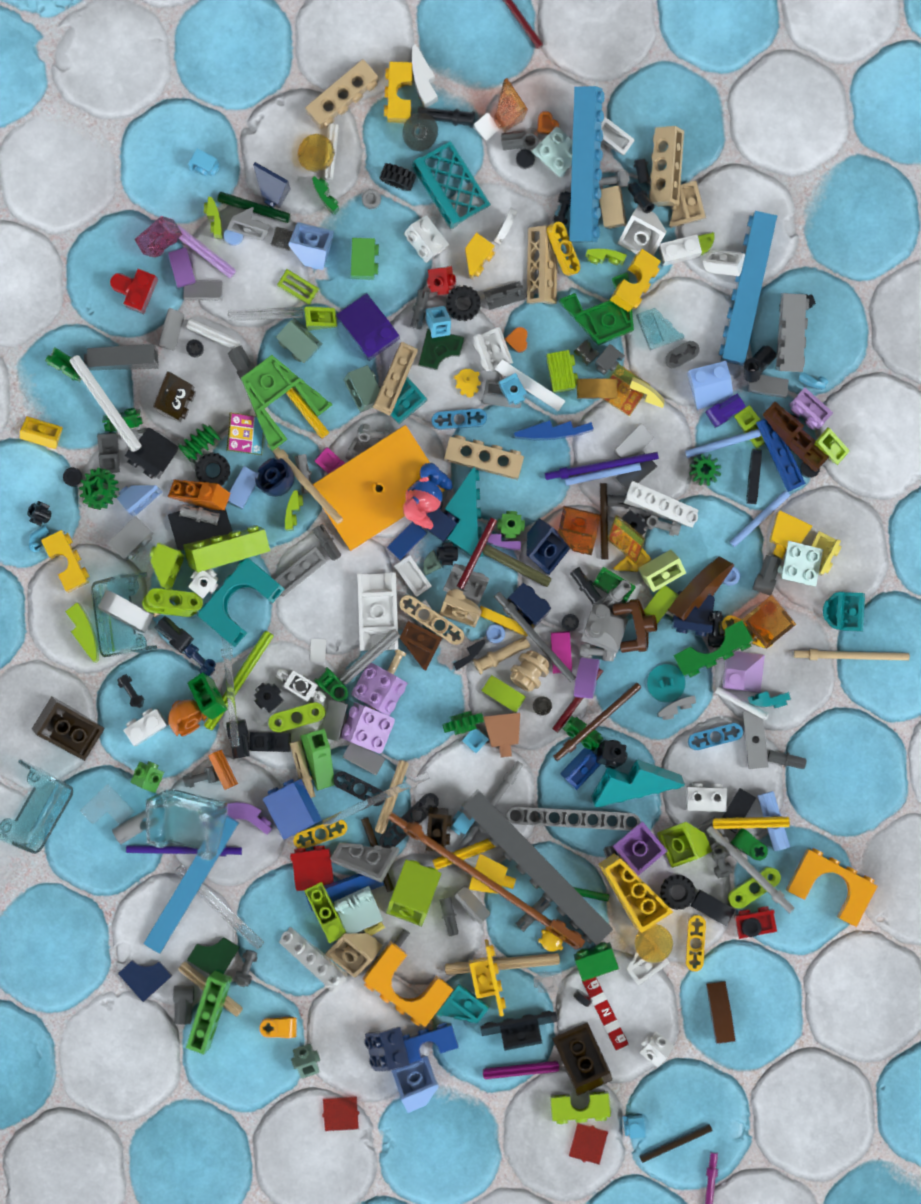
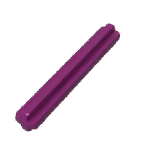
(520, 1070)

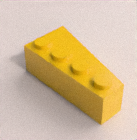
(635, 896)

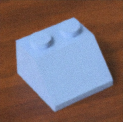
(710, 384)

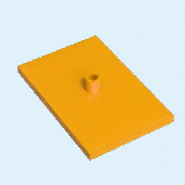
(351, 487)

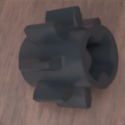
(39, 513)
(447, 553)

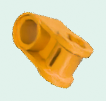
(283, 1027)

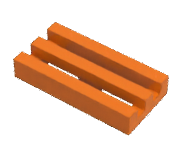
(223, 769)

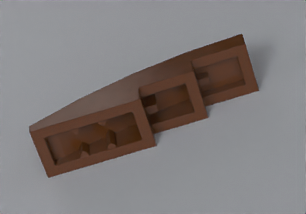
(794, 436)
(700, 587)

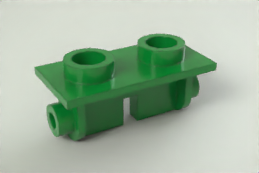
(61, 361)
(129, 415)
(576, 725)

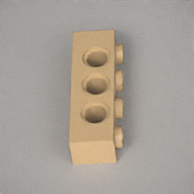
(360, 71)
(670, 194)
(454, 456)

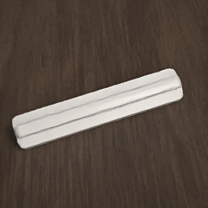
(332, 134)
(212, 334)

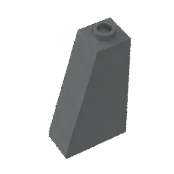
(122, 357)

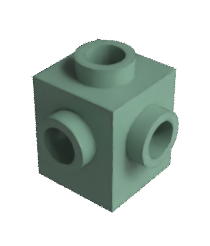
(306, 1060)

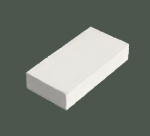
(413, 576)

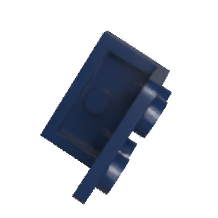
(697, 620)
(386, 1049)

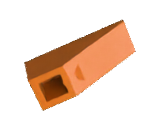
(200, 494)

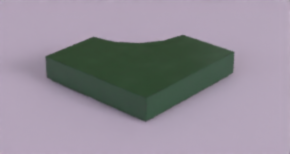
(438, 349)
(214, 957)

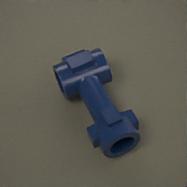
(207, 666)

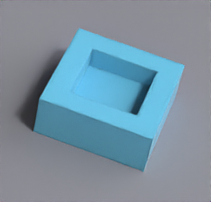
(475, 740)

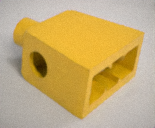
(787, 529)
(492, 870)

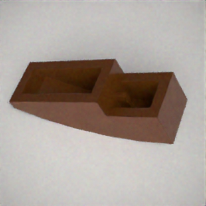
(720, 1012)

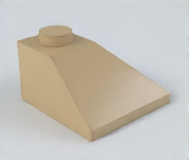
(354, 952)

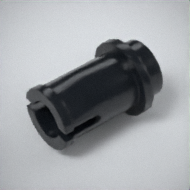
(642, 171)

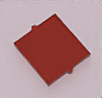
(340, 1113)
(588, 1143)

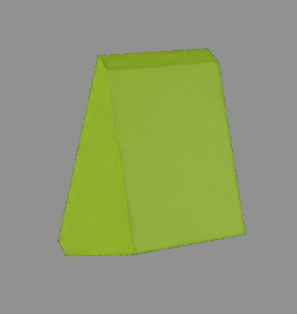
(320, 318)

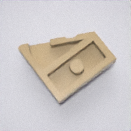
(690, 206)

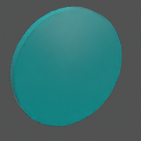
(666, 683)

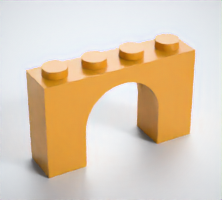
(859, 889)
(419, 1008)

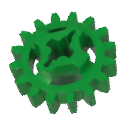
(99, 488)
(463, 722)

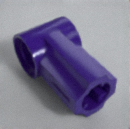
(722, 412)

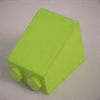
(414, 892)

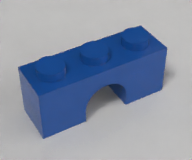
(442, 1036)

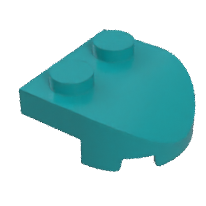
(845, 611)
(763, 700)

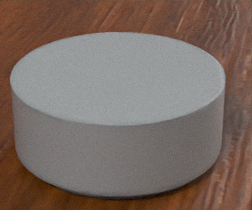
(371, 199)

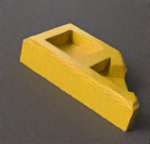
(628, 565)

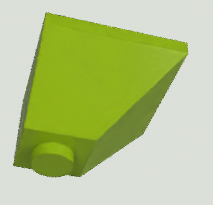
(684, 843)

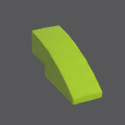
(84, 631)

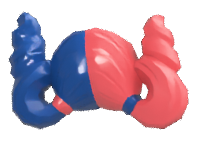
(425, 495)

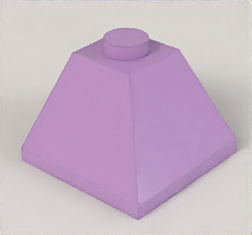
(743, 672)

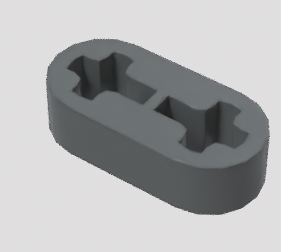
(679, 351)

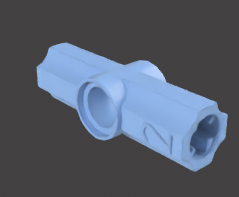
(770, 808)

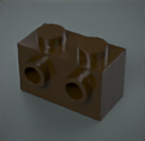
(437, 826)

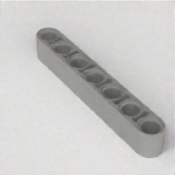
(582, 821)

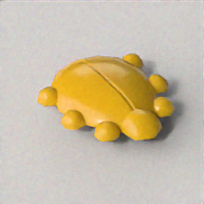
(467, 381)
(550, 941)

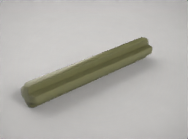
(516, 565)

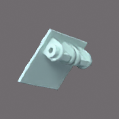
(556, 151)
(801, 564)
(358, 911)

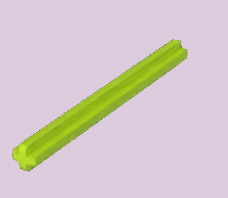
(244, 671)

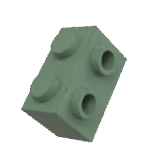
(298, 341)
(362, 387)

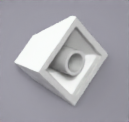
(642, 232)

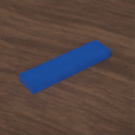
(781, 456)
(348, 886)

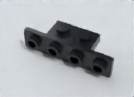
(521, 1031)

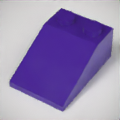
(368, 326)

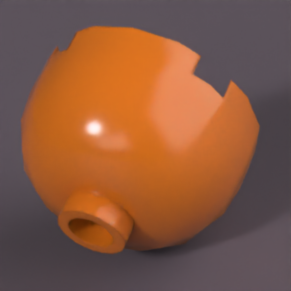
(185, 717)

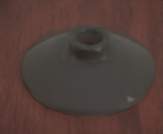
(427, 134)

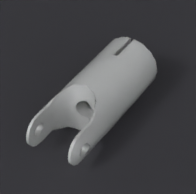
(130, 828)

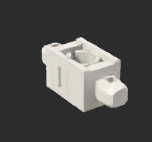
(283, 675)

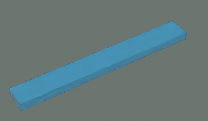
(185, 893)

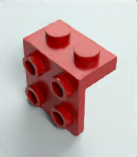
(312, 867)

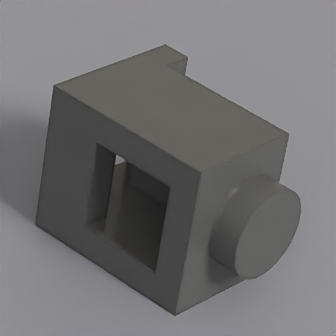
(608, 359)

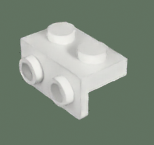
(426, 238)
(492, 349)

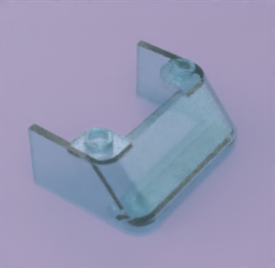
(113, 635)
(38, 813)

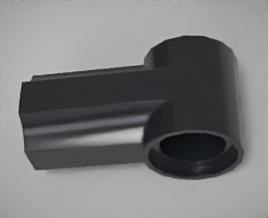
(758, 363)
(177, 637)
(243, 749)

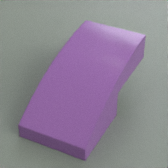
(181, 267)
(495, 540)
(586, 678)

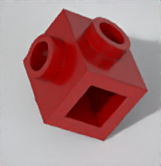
(441, 280)

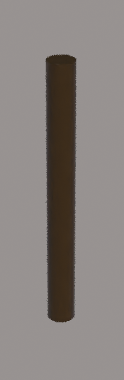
(604, 521)
(372, 840)
(675, 1143)

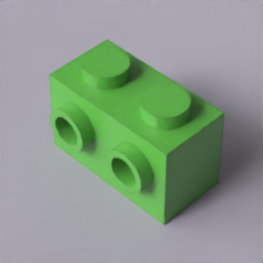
(363, 258)

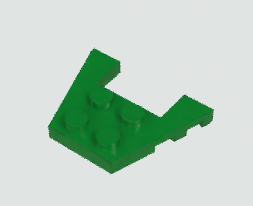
(604, 320)

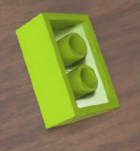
(166, 564)

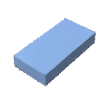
(243, 487)

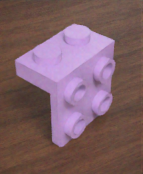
(810, 409)
(379, 689)
(367, 728)

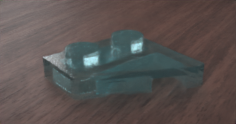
(657, 329)

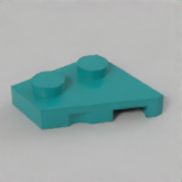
(408, 401)
(463, 1006)

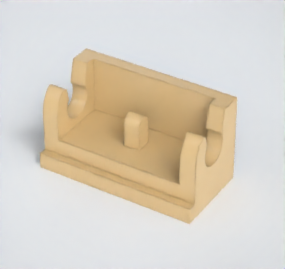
(612, 207)

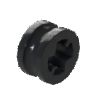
(200, 346)
(573, 617)

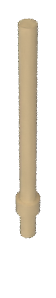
(309, 487)
(814, 654)

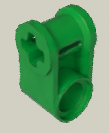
(329, 683)
(747, 842)

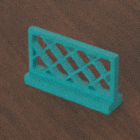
(435, 189)

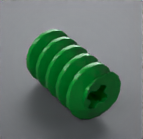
(199, 442)

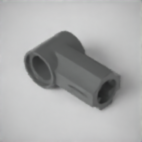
(518, 140)
(240, 361)
(766, 578)
(183, 998)

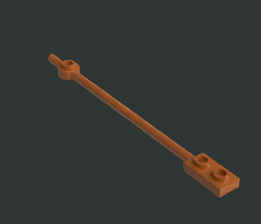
(556, 926)

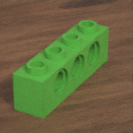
(209, 1012)

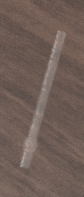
(227, 653)
(410, 783)

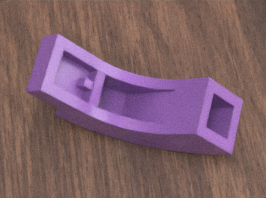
(250, 813)

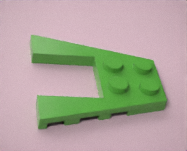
(268, 383)

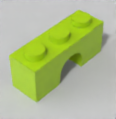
(597, 1108)

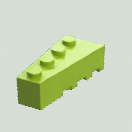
(226, 548)

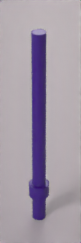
(564, 473)
(178, 850)

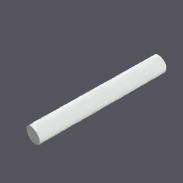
(742, 703)

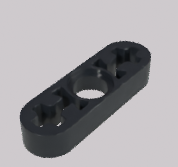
(754, 476)
(361, 796)

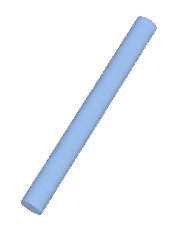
(723, 443)
(602, 474)
(759, 519)

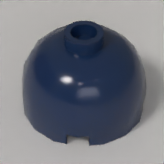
(275, 477)

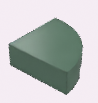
(431, 563)

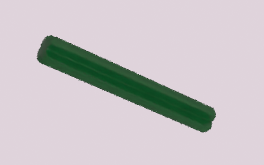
(257, 208)

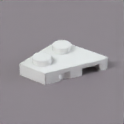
(642, 970)

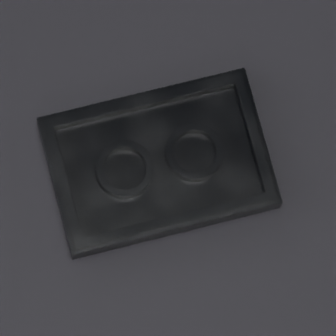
(188, 530)

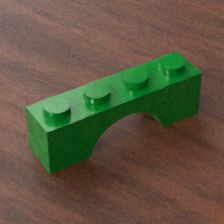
(736, 638)

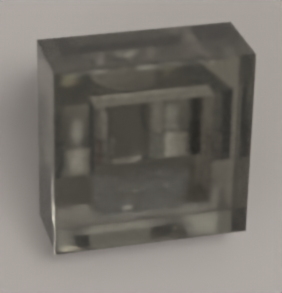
(281, 238)

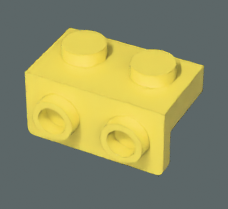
(830, 548)

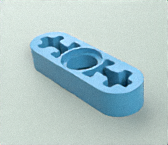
(455, 426)
(703, 744)

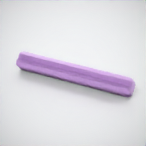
(206, 253)

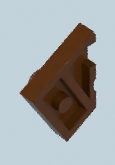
(420, 643)

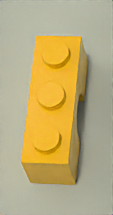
(399, 75)
(643, 267)
(74, 575)

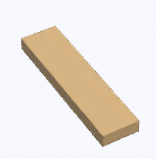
(395, 378)

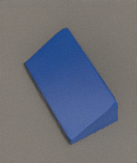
(407, 540)
(580, 768)

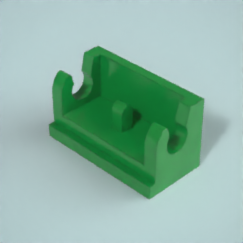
(607, 580)

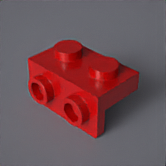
(764, 915)

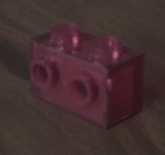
(158, 237)

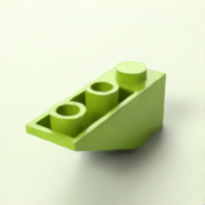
(325, 912)

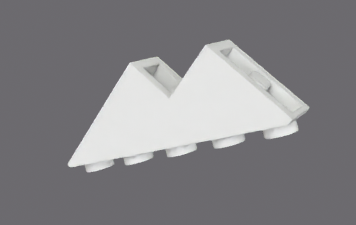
(660, 505)
(313, 959)

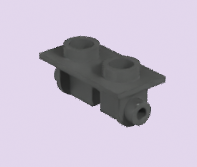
(504, 295)

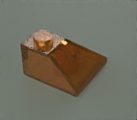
(510, 107)
(579, 529)
(769, 621)

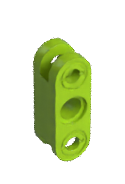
(159, 599)
(286, 717)
(744, 892)

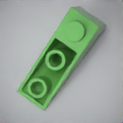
(319, 758)

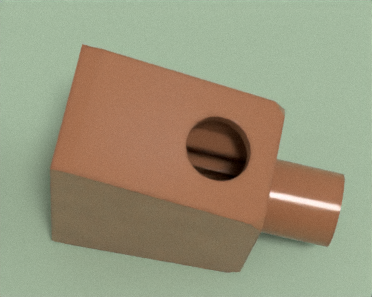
(503, 731)

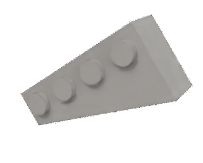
(792, 332)

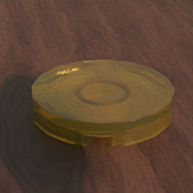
(316, 153)
(654, 944)

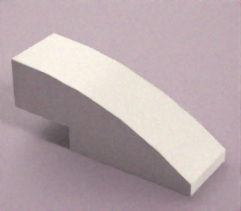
(423, 78)
(615, 137)

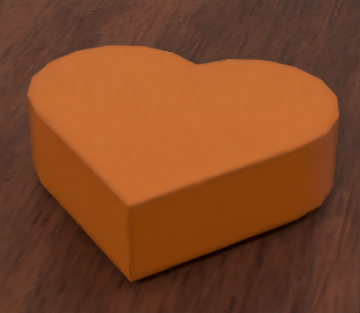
(546, 123)
(517, 339)

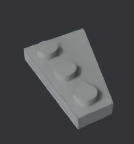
(365, 860)

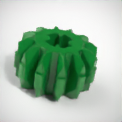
(710, 474)

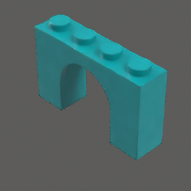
(216, 612)

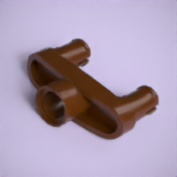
(643, 625)

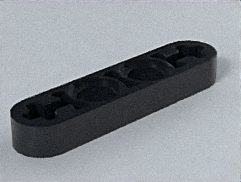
(407, 817)

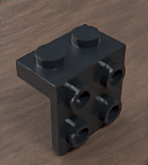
(154, 454)

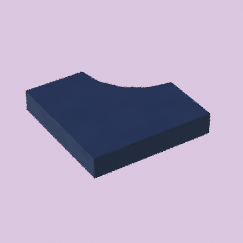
(144, 979)

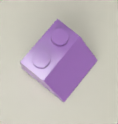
(639, 848)

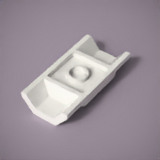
(377, 608)

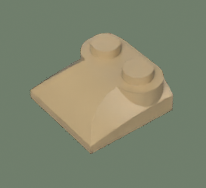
(460, 608)

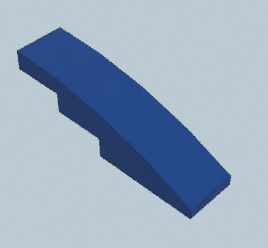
(546, 432)

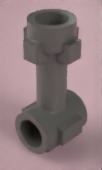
(209, 775)
(723, 869)
(242, 978)

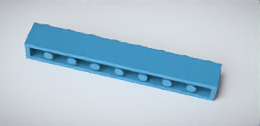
(586, 164)
(748, 288)

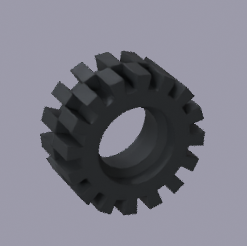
(397, 177)
(463, 314)
(213, 458)
(689, 892)

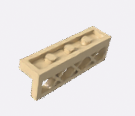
(545, 264)

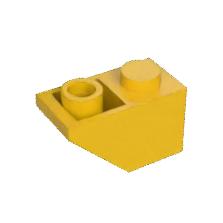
(477, 253)

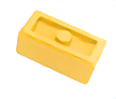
(40, 432)

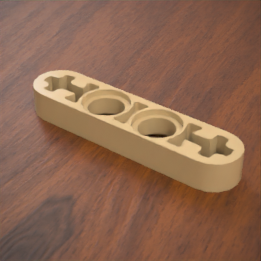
(433, 617)

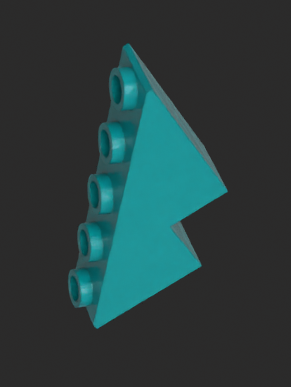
(464, 508)
(639, 782)

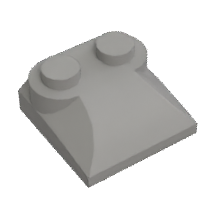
(604, 628)

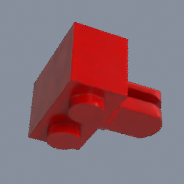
(137, 289)

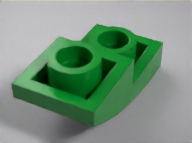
(322, 191)

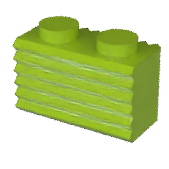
(561, 371)

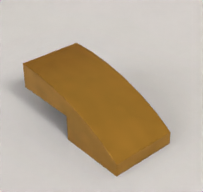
(596, 388)

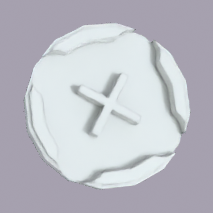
(505, 226)

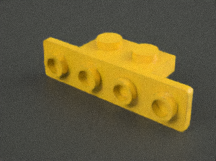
(484, 977)

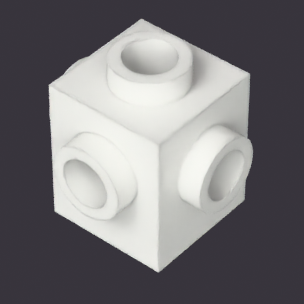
(203, 588)
(656, 1048)

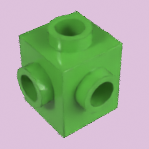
(510, 532)
(147, 776)

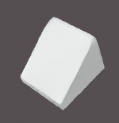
(486, 127)

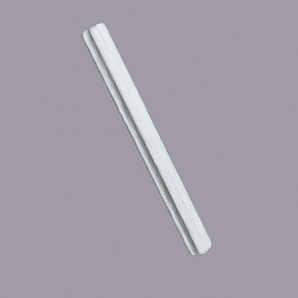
(105, 403)

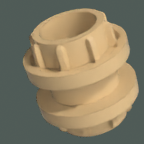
(528, 673)

